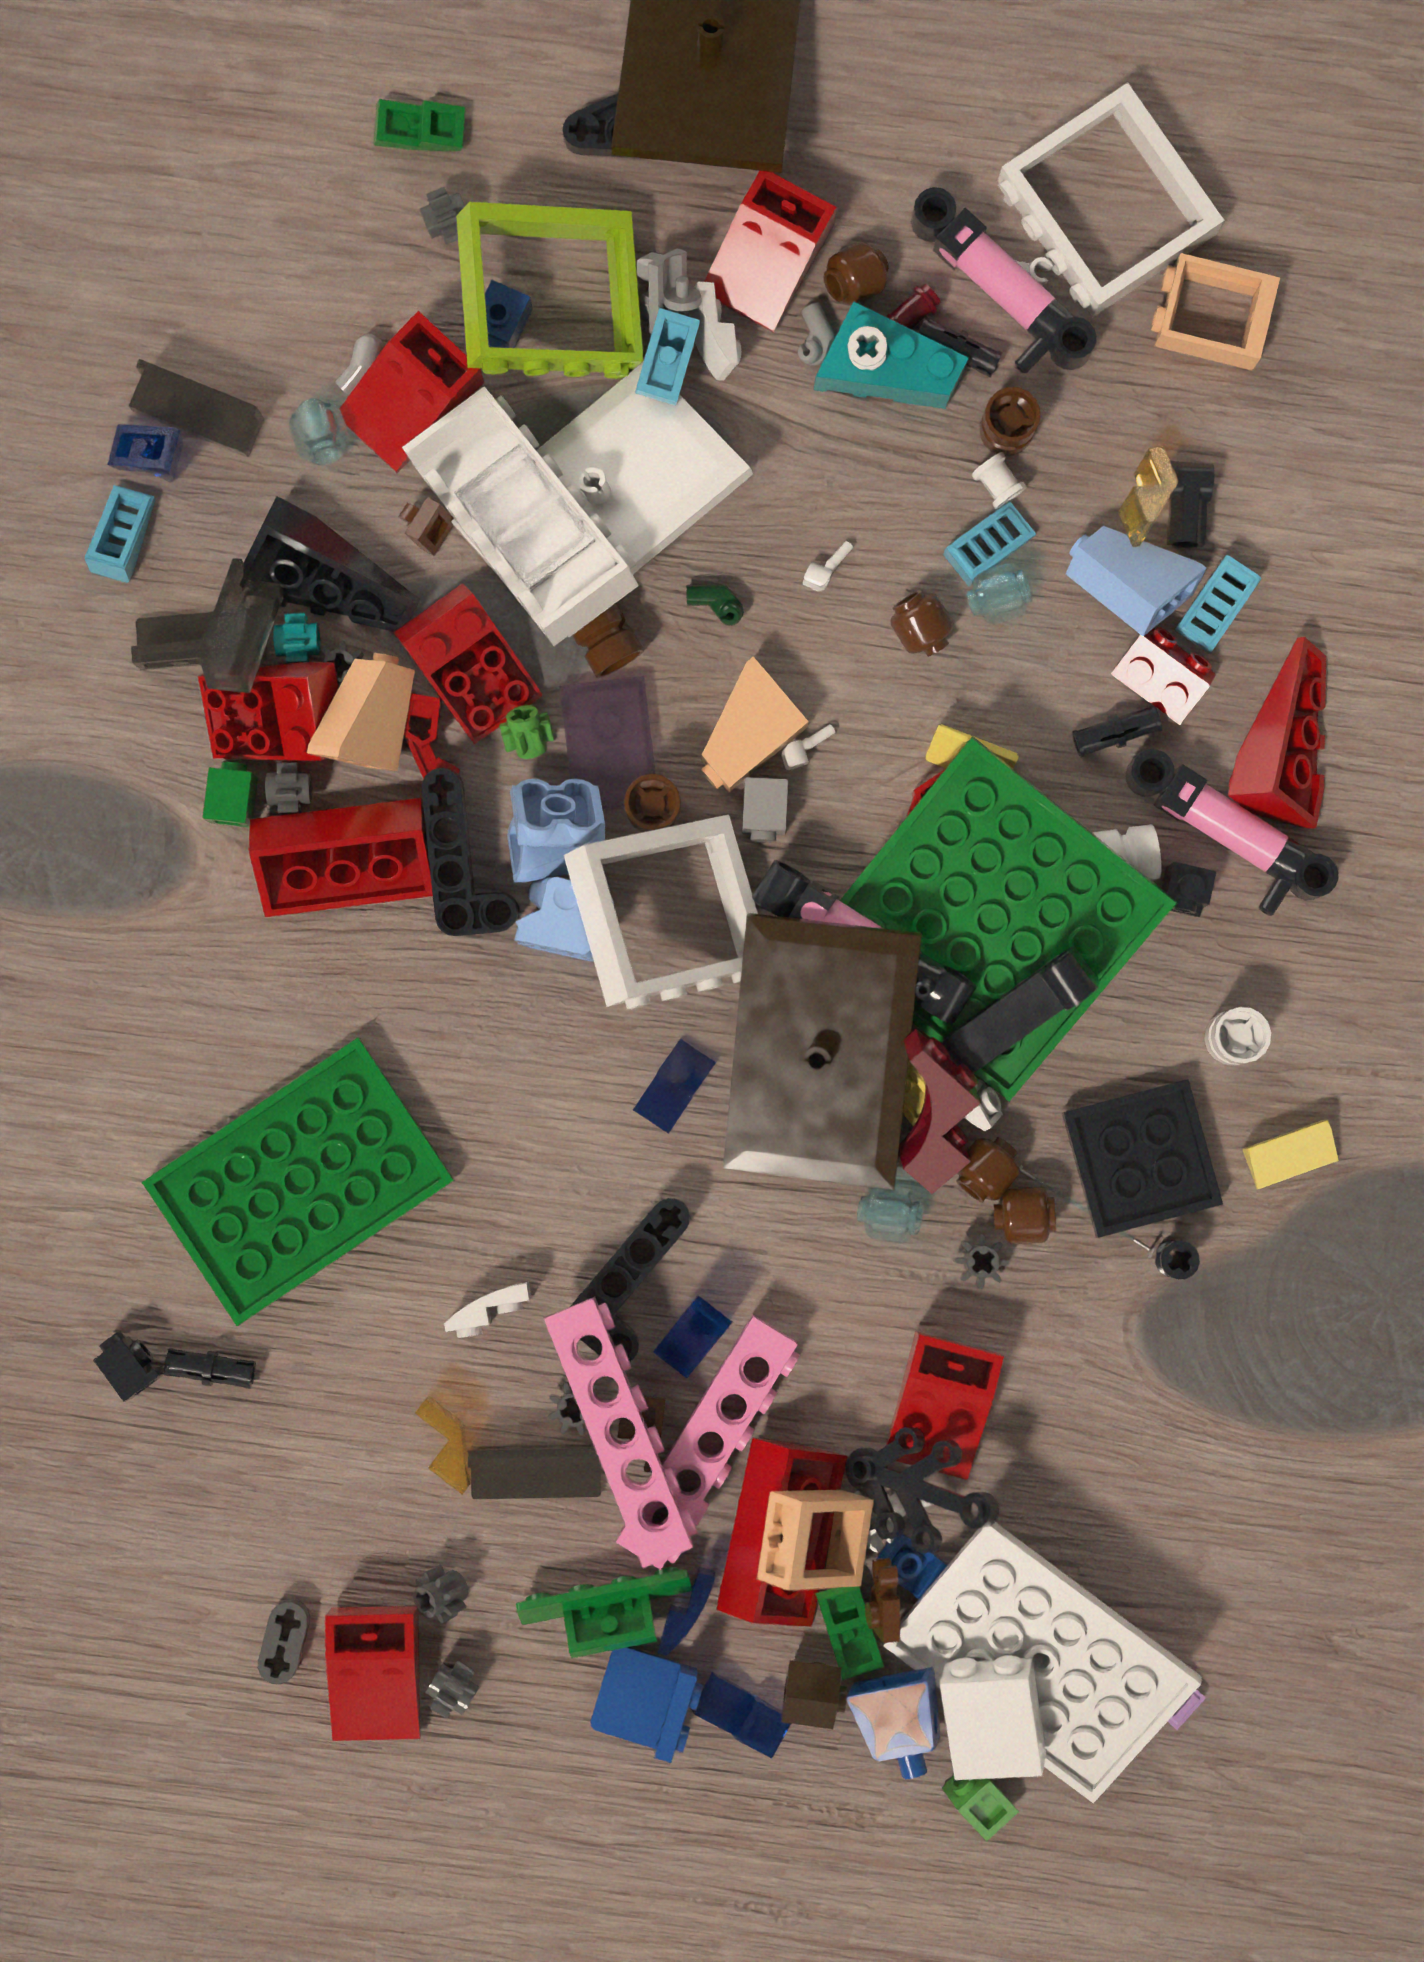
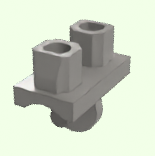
(667, 285)

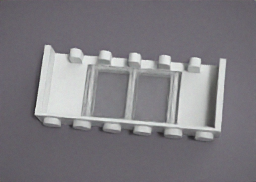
(522, 515)

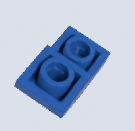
(915, 1569)

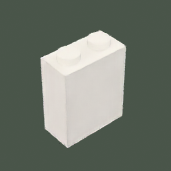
(993, 1718)

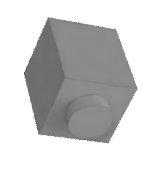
(765, 808)

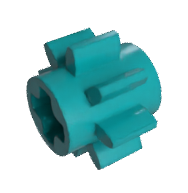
(296, 638)

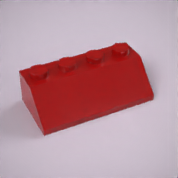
(340, 857)
(776, 1467)

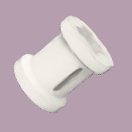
(867, 334)
(999, 480)

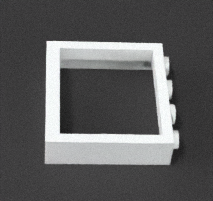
(1165, 164)
(602, 923)

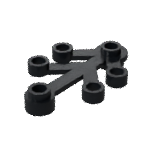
(912, 1488)

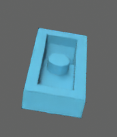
(667, 356)

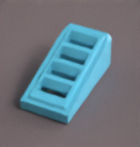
(126, 556)
(963, 565)
(1238, 573)

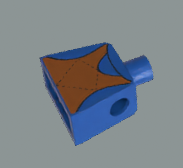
(898, 1717)

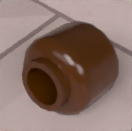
(856, 273)
(922, 623)
(990, 1169)
(1025, 1215)

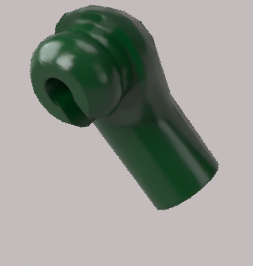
(719, 599)

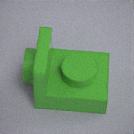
(980, 1804)

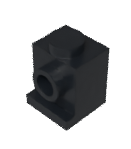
(1189, 887)
(127, 1365)

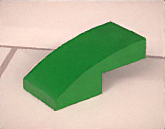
(418, 127)
(848, 1631)

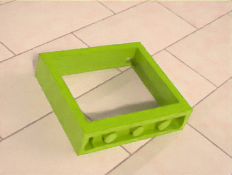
(551, 222)

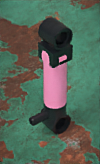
(963, 244)
(1189, 798)
(793, 895)

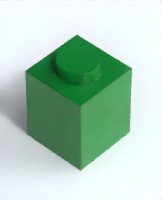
(230, 795)

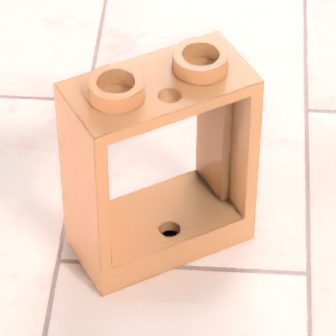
(1223, 276)
(791, 1515)

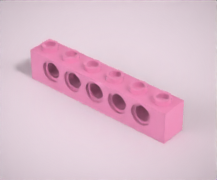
(755, 1340)
(651, 1540)

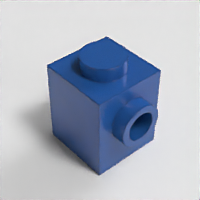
(506, 314)

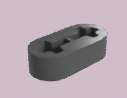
(273, 1640)

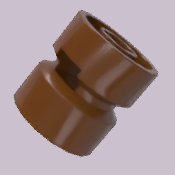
(1009, 421)
(608, 643)
(652, 803)

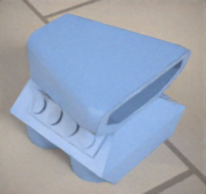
(551, 824)
(557, 924)

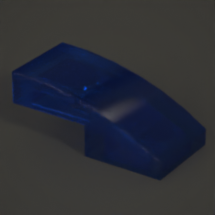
(680, 1619)
(741, 1714)

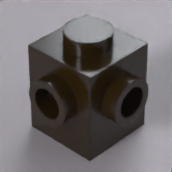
(813, 1694)

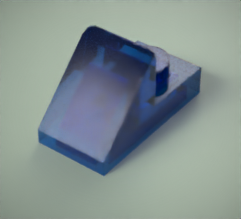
(147, 450)
(674, 1086)
(692, 1336)

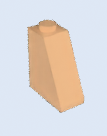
(367, 715)
(750, 729)

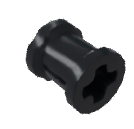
(1190, 1260)

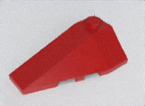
(1278, 759)

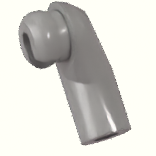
(819, 338)
(364, 353)

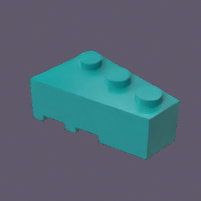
(914, 368)

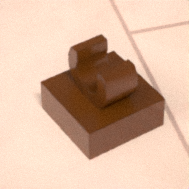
(427, 525)

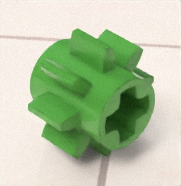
(526, 732)

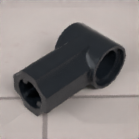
(1189, 504)

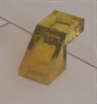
(1145, 502)
(452, 1460)

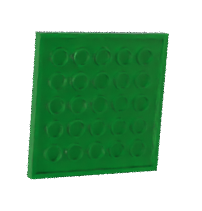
(1000, 891)

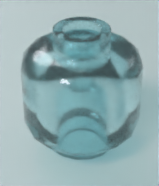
(318, 431)
(1000, 594)
(891, 1214)

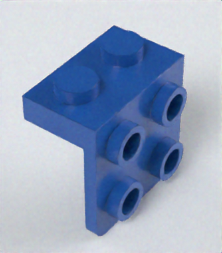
(646, 1701)

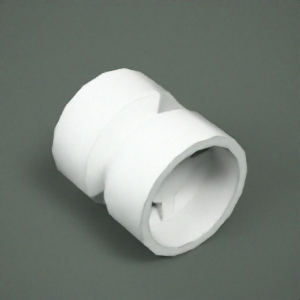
(1137, 847)
(1237, 1036)

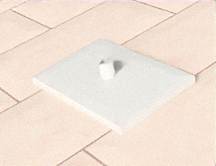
(643, 467)
(1095, 1673)

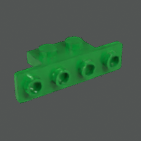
(608, 1614)

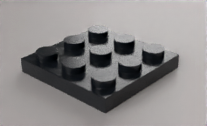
(1142, 1158)

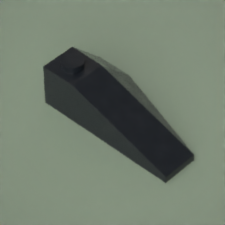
(325, 570)

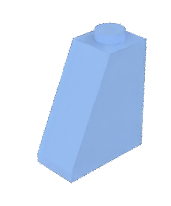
(1133, 582)

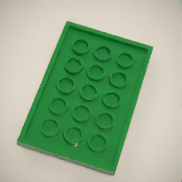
(298, 1181)

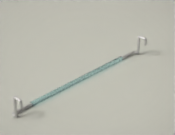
(1150, 1252)

